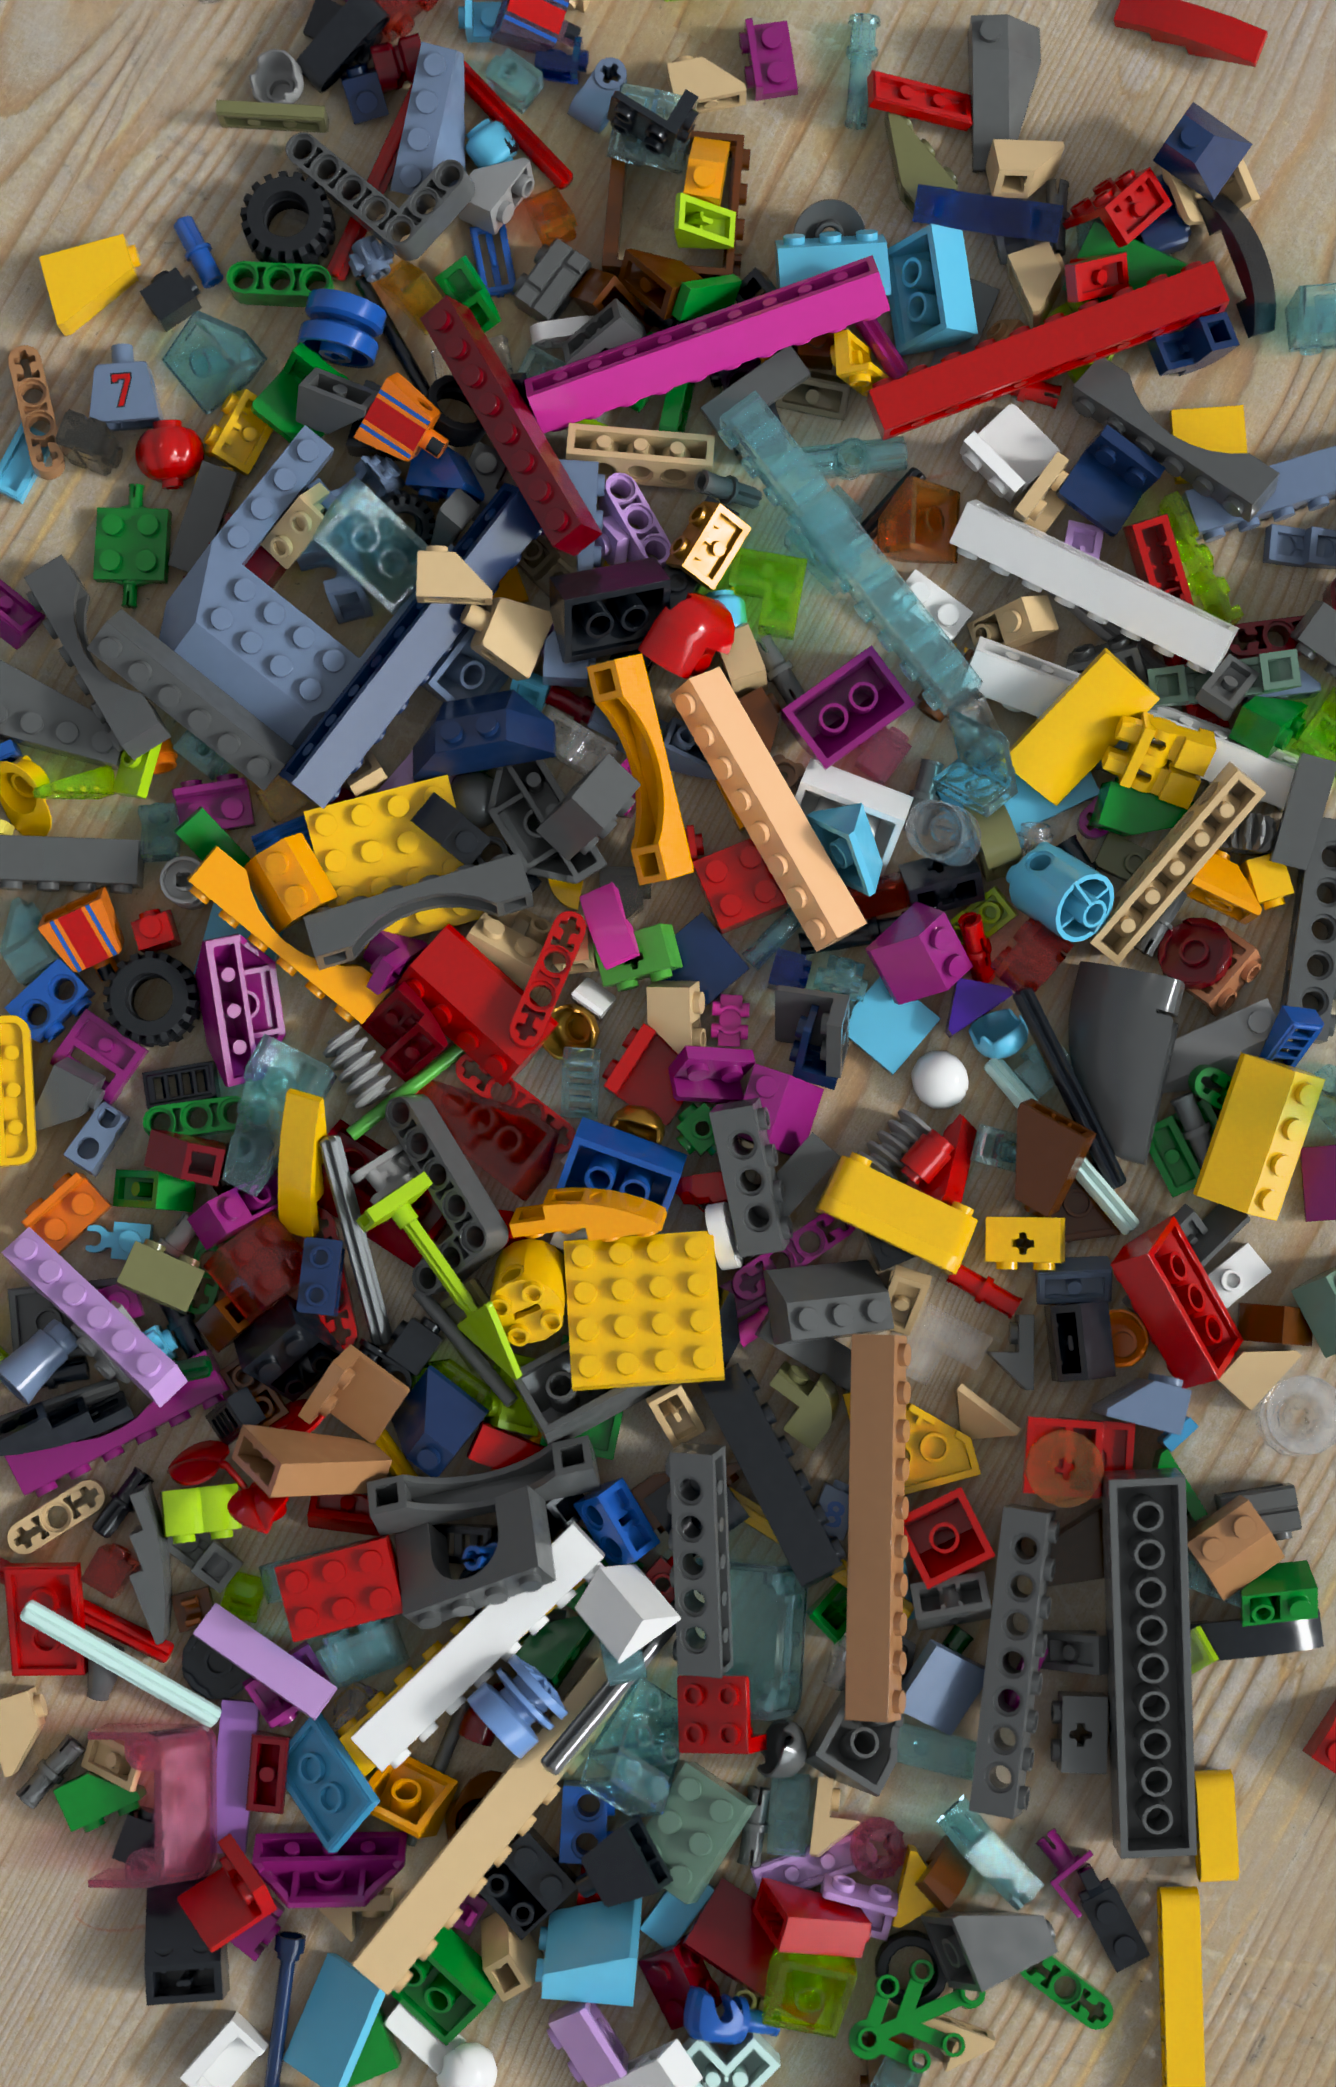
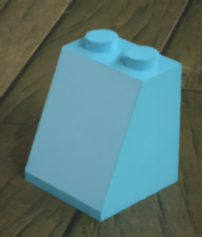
(590, 1953)

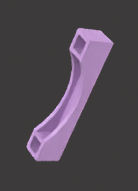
(98, 1318)

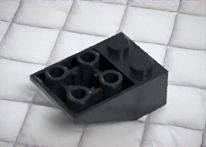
(176, 1958)

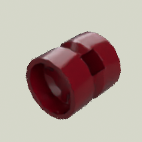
(396, 62)

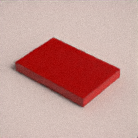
(59, 1590)

